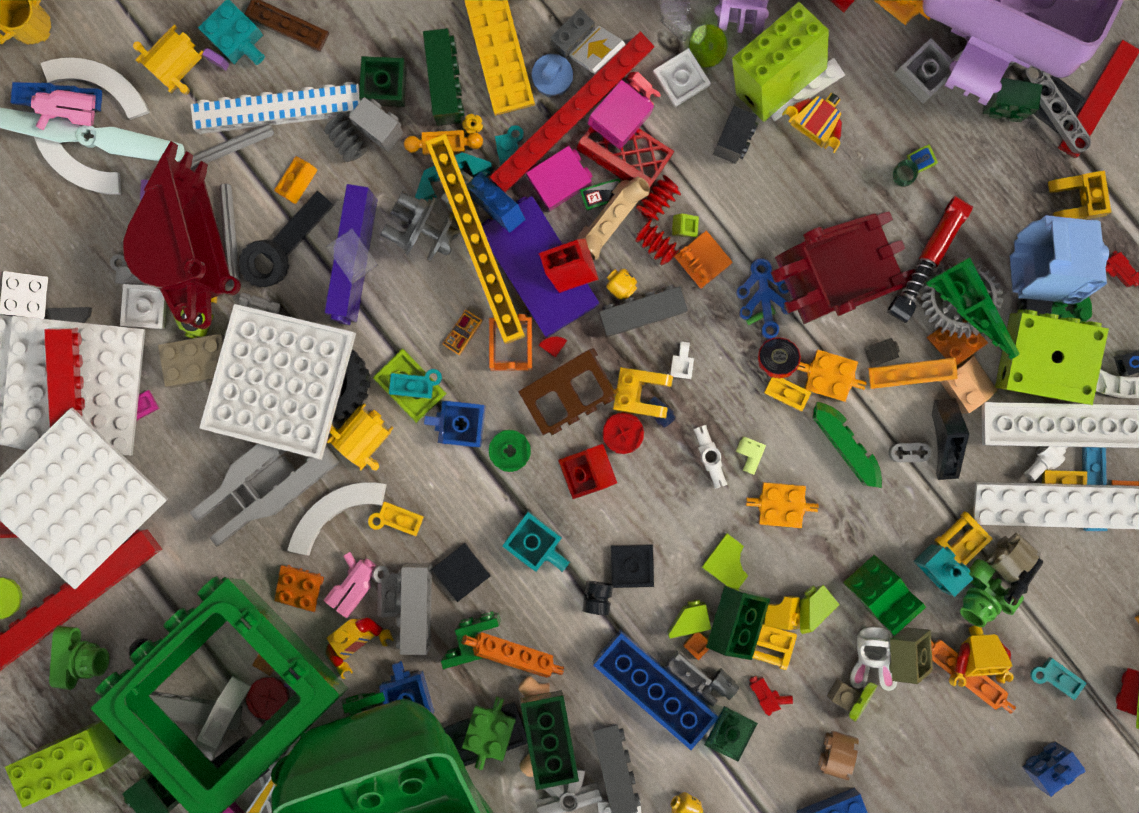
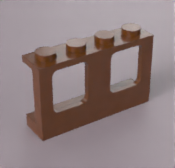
(560, 382)

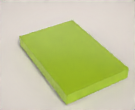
(404, 364)

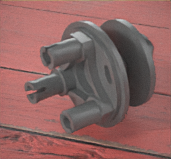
(417, 224)

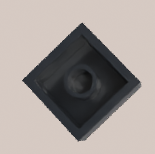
(737, 130)

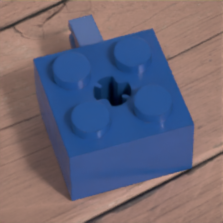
(447, 419)
(408, 684)
(1053, 768)

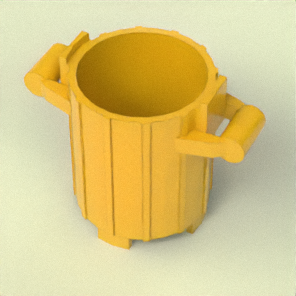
(24, 21)
(170, 59)
(360, 437)

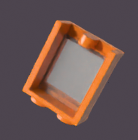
(514, 355)

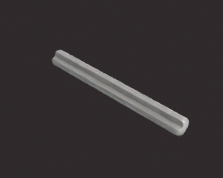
(232, 145)
(229, 231)

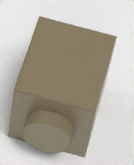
(843, 695)

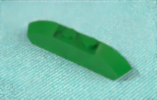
(831, 423)

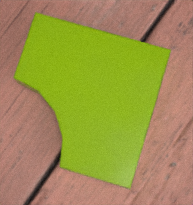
(725, 562)

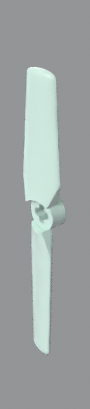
(109, 139)

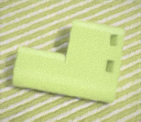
(754, 452)

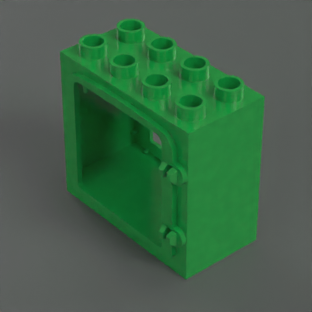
(159, 741)

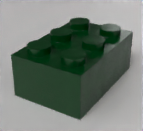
(738, 623)

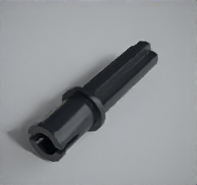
(1020, 586)

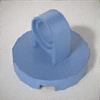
(552, 75)

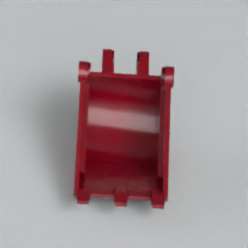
(177, 241)
(841, 268)

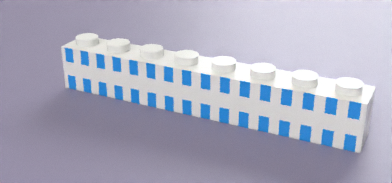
(274, 108)

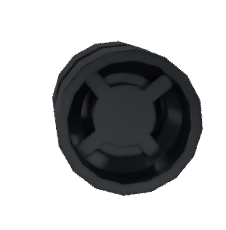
(597, 598)

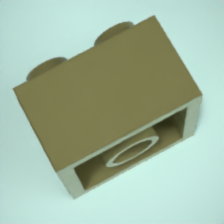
(911, 655)

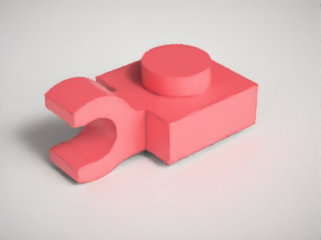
(641, 85)

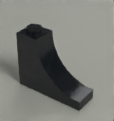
(951, 438)

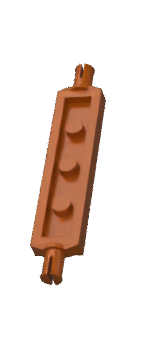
(513, 654)
(980, 685)

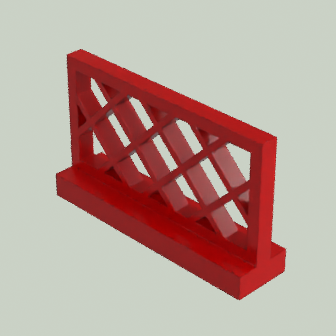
(619, 166)

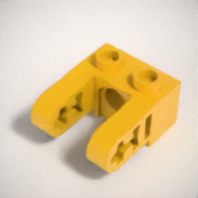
(1092, 192)
(630, 388)

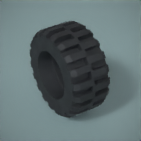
(356, 388)

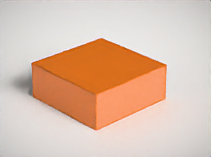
(696, 645)

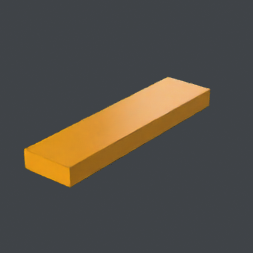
(913, 373)

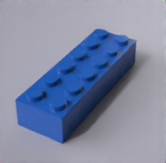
(655, 689)

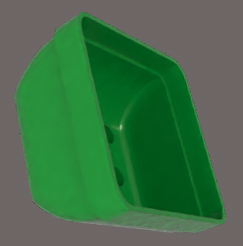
(375, 763)

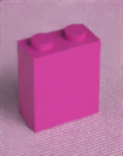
(621, 114)
(559, 178)

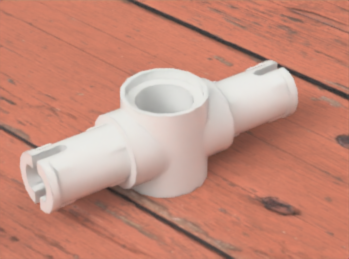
(706, 445)
(1046, 459)

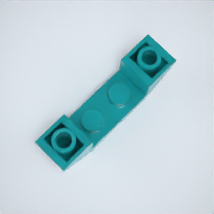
(475, 165)

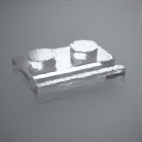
(352, 256)

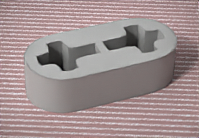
(909, 457)

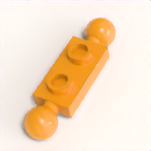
(455, 138)

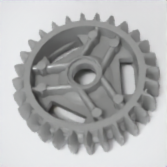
(947, 316)

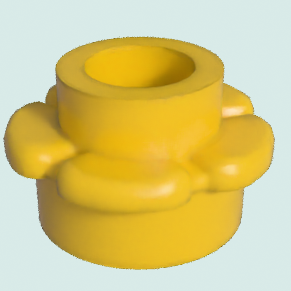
(467, 123)

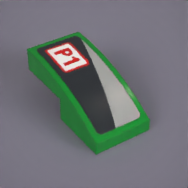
(598, 194)

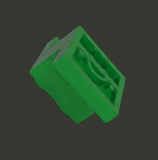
(884, 595)
(470, 628)

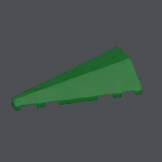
(968, 294)

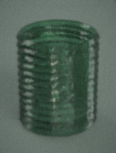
(908, 163)

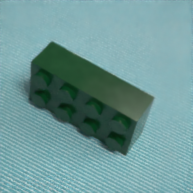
(442, 72)
(549, 740)

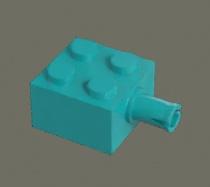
(233, 33)
(535, 543)
(943, 569)

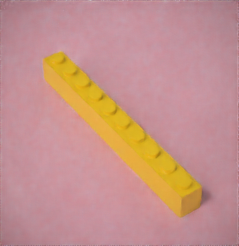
(475, 239)

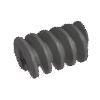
(343, 139)

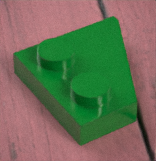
(356, 702)

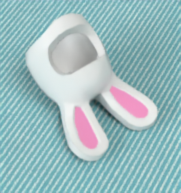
(874, 652)

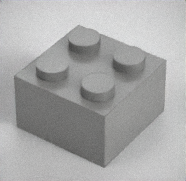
(925, 70)
(376, 124)

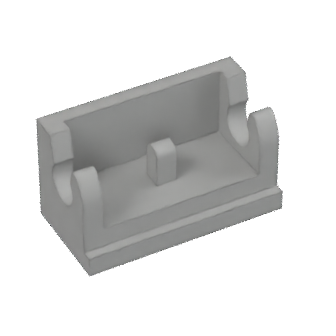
(687, 672)

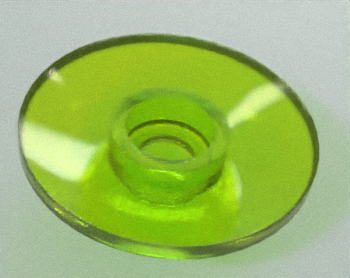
(700, 42)

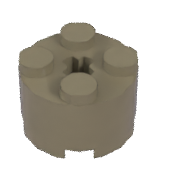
(1013, 557)

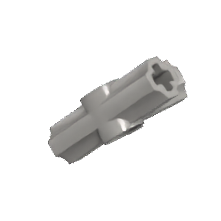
(583, 796)

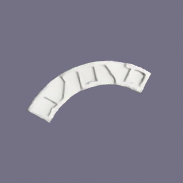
(99, 74)
(76, 172)
(1117, 385)
(329, 507)

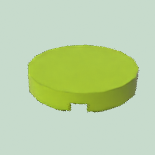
(9, 597)
(862, 702)

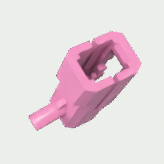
(66, 104)
(358, 573)

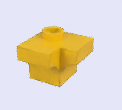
(784, 615)

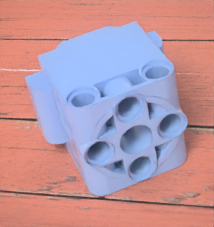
(1059, 260)

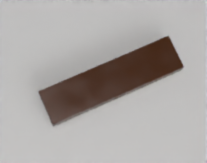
(287, 24)

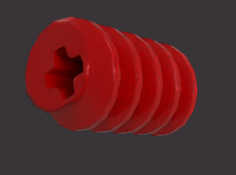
(658, 199)
(657, 243)

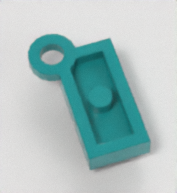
(507, 144)
(414, 385)
(1059, 677)

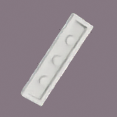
(824, 80)

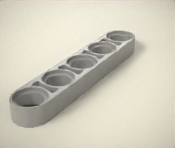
(1066, 114)

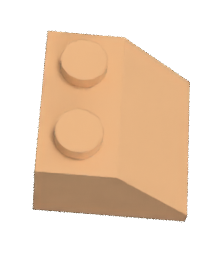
(971, 387)

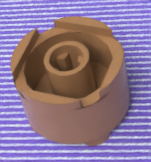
(839, 755)

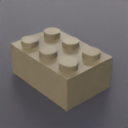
(190, 360)

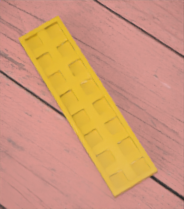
(500, 55)

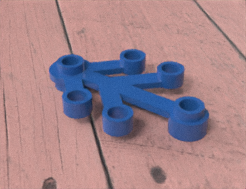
(764, 295)

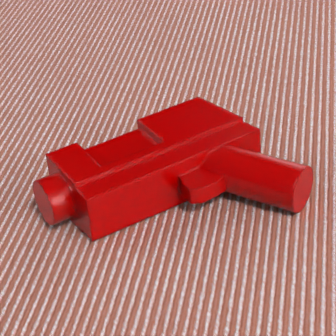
(1119, 266)
(768, 700)

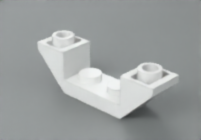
(221, 716)

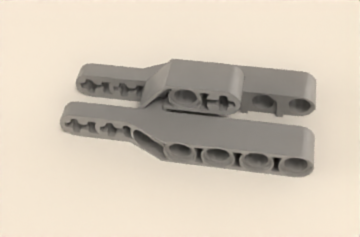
(267, 491)

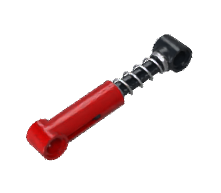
(954, 216)

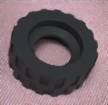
(248, 268)

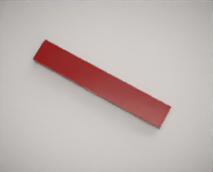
(1103, 92)

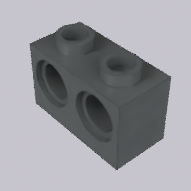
(572, 33)

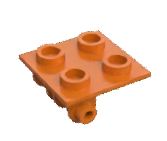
(703, 259)
(956, 347)
(298, 588)

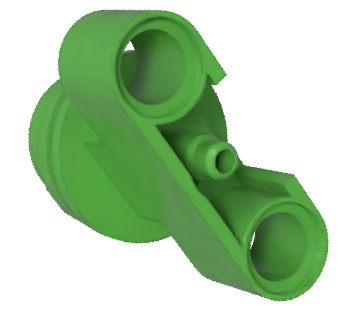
(987, 599)
(74, 658)

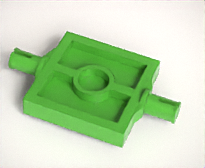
(489, 733)

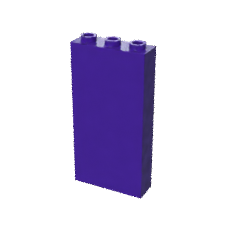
(359, 215)
(521, 262)

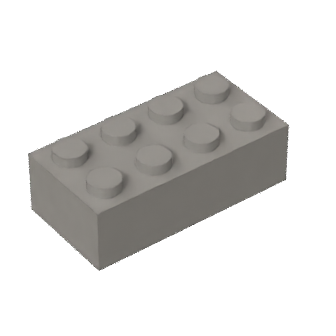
(415, 609)

